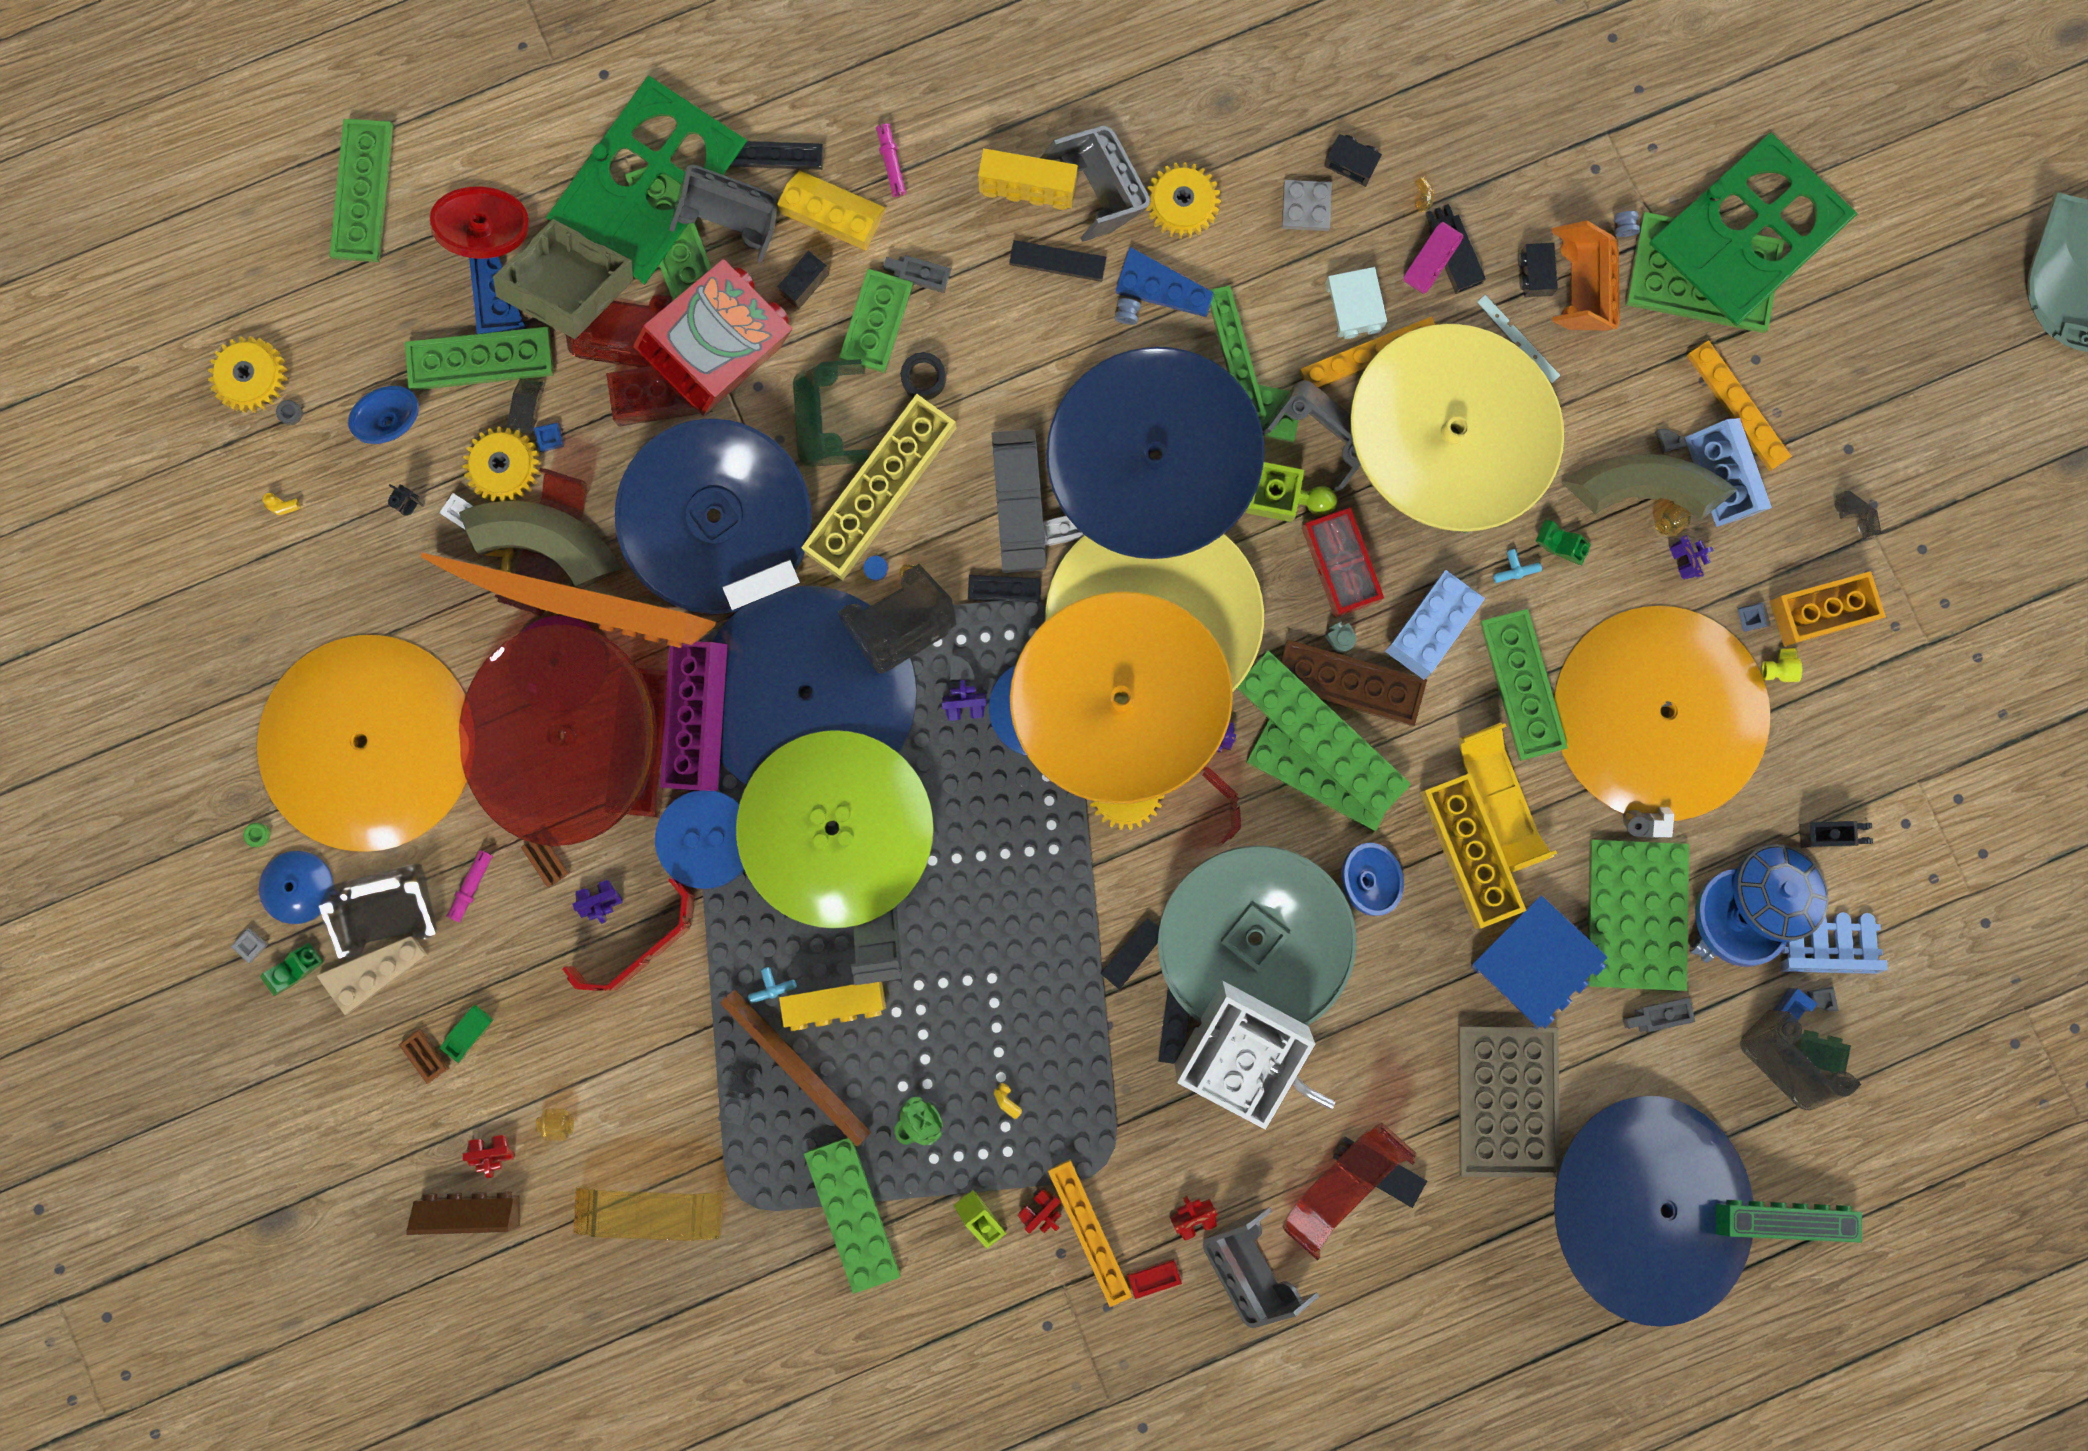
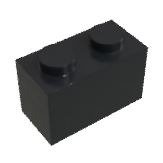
(1353, 159)
(1538, 270)
(803, 280)

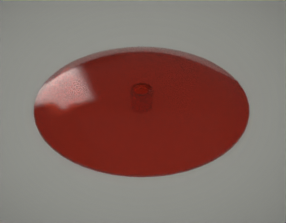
(513, 725)

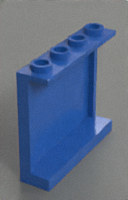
(1540, 962)

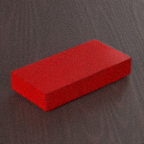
(1154, 1278)

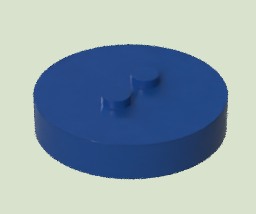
(699, 840)

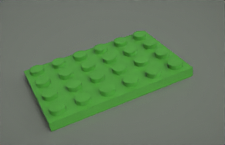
(1663, 289)
(1639, 913)

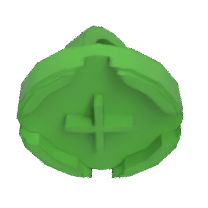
(919, 1121)

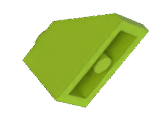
(979, 1219)

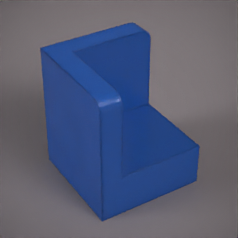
(1795, 1002)

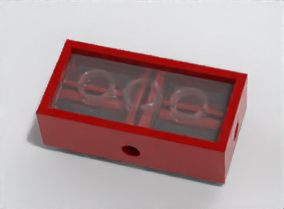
(1342, 562)

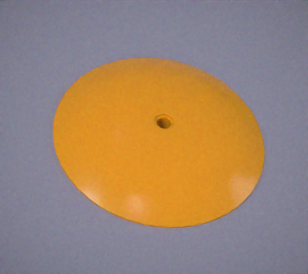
(1113, 649)
(1614, 724)
(411, 759)

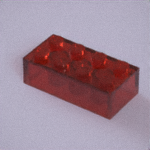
(644, 397)

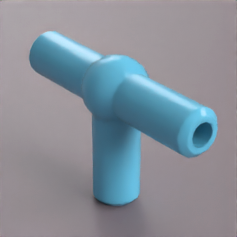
(1516, 571)
(771, 990)

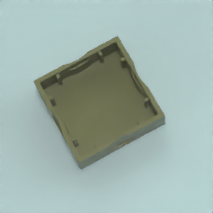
(563, 279)

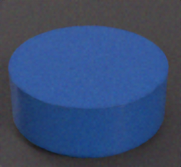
(875, 568)

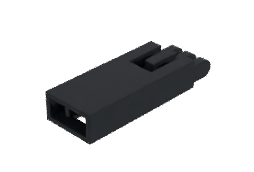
(1463, 265)
(1398, 1183)

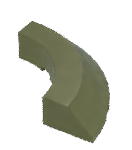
(1649, 478)
(544, 532)

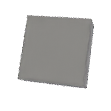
(249, 945)

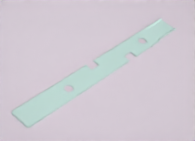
(1515, 335)

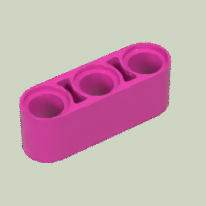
(1433, 257)

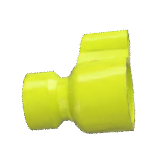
(1787, 669)

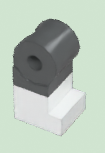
(1650, 824)

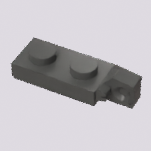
(919, 272)
(1661, 1016)

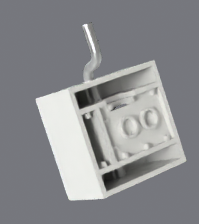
(1246, 1056)

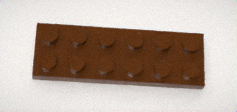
(1356, 683)

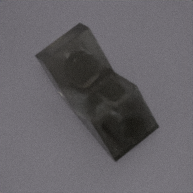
(523, 407)
(1850, 506)

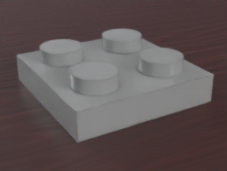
(1306, 205)

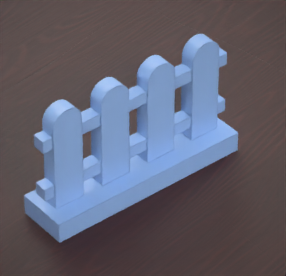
(1844, 949)

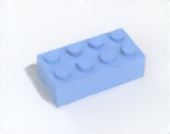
(1434, 625)

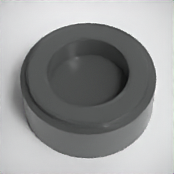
(289, 412)

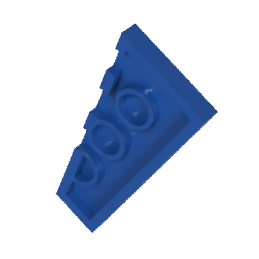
(1157, 284)
(491, 312)

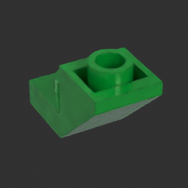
(1562, 543)
(292, 969)
(466, 1033)

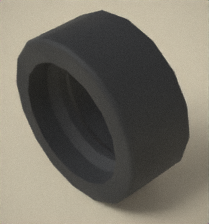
(923, 357)

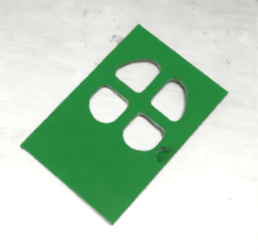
(621, 214)
(1722, 259)

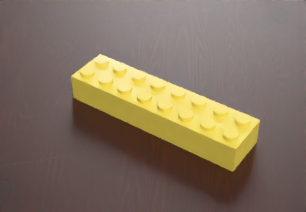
(879, 487)

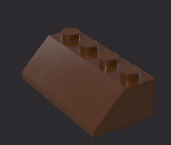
(464, 1214)

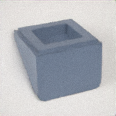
(1754, 617)

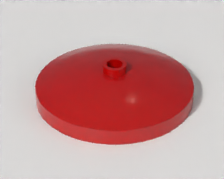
(479, 222)

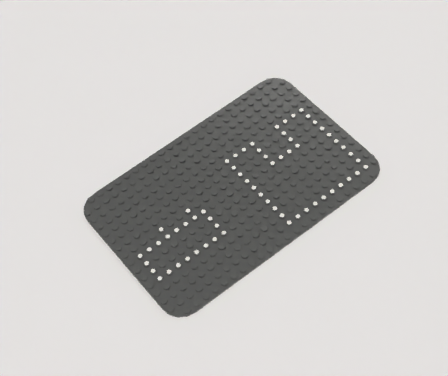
(991, 983)

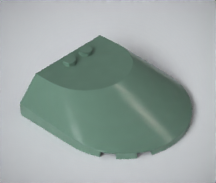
(2061, 272)

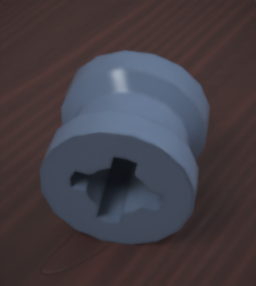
(1626, 224)
(1127, 311)
(1700, 948)

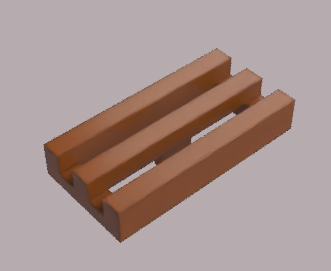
(526, 849)
(431, 1050)

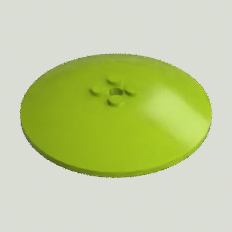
(880, 837)

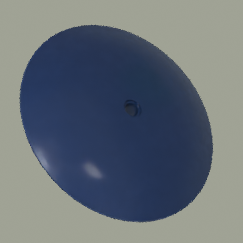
(1144, 405)
(798, 643)
(1610, 1217)

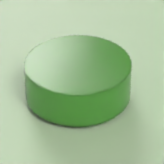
(256, 835)

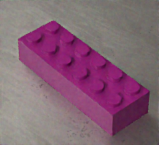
(693, 716)

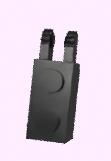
(1833, 834)

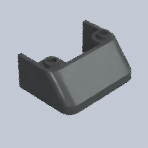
(1109, 174)
(727, 204)
(1309, 399)
(1247, 1275)

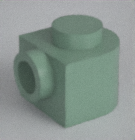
(1341, 637)

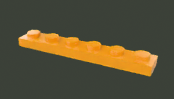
(1354, 359)
(1739, 405)
(1090, 1233)

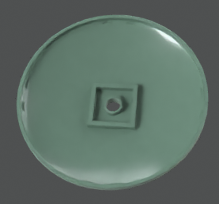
(1266, 890)

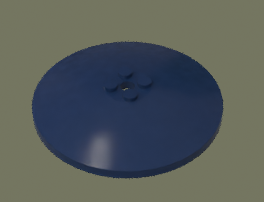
(682, 477)

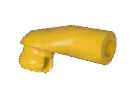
(278, 506)
(1004, 1103)

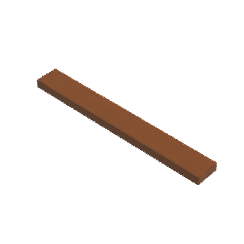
(795, 1068)

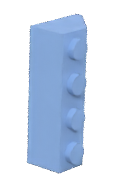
(1728, 454)

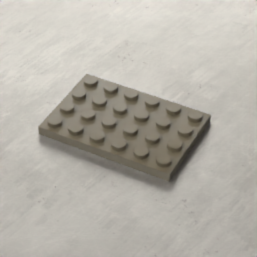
(1508, 1101)

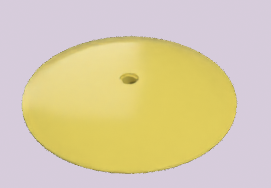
(1485, 390)
(1209, 583)

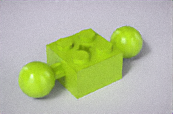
(1288, 482)

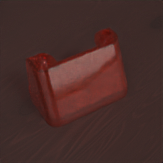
(615, 331)

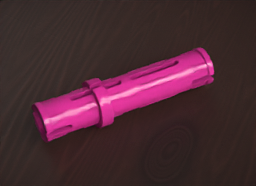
(888, 150)
(469, 886)

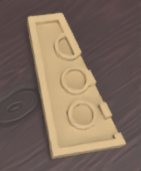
(366, 976)

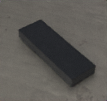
(1004, 588)
(1132, 954)

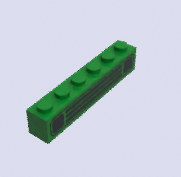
(1788, 1222)

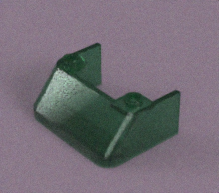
(812, 444)

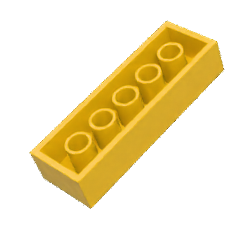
(1473, 851)

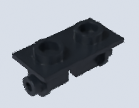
(403, 500)

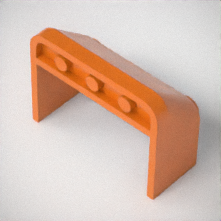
(1593, 277)

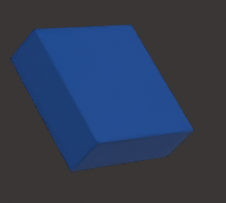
(548, 437)

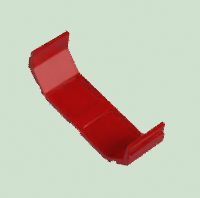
(686, 913)

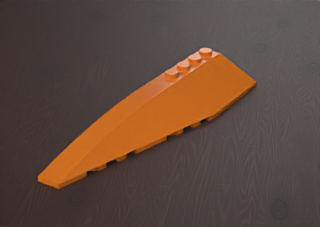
(584, 604)

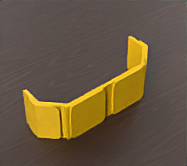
(1502, 797)

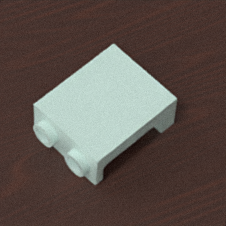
(1357, 302)

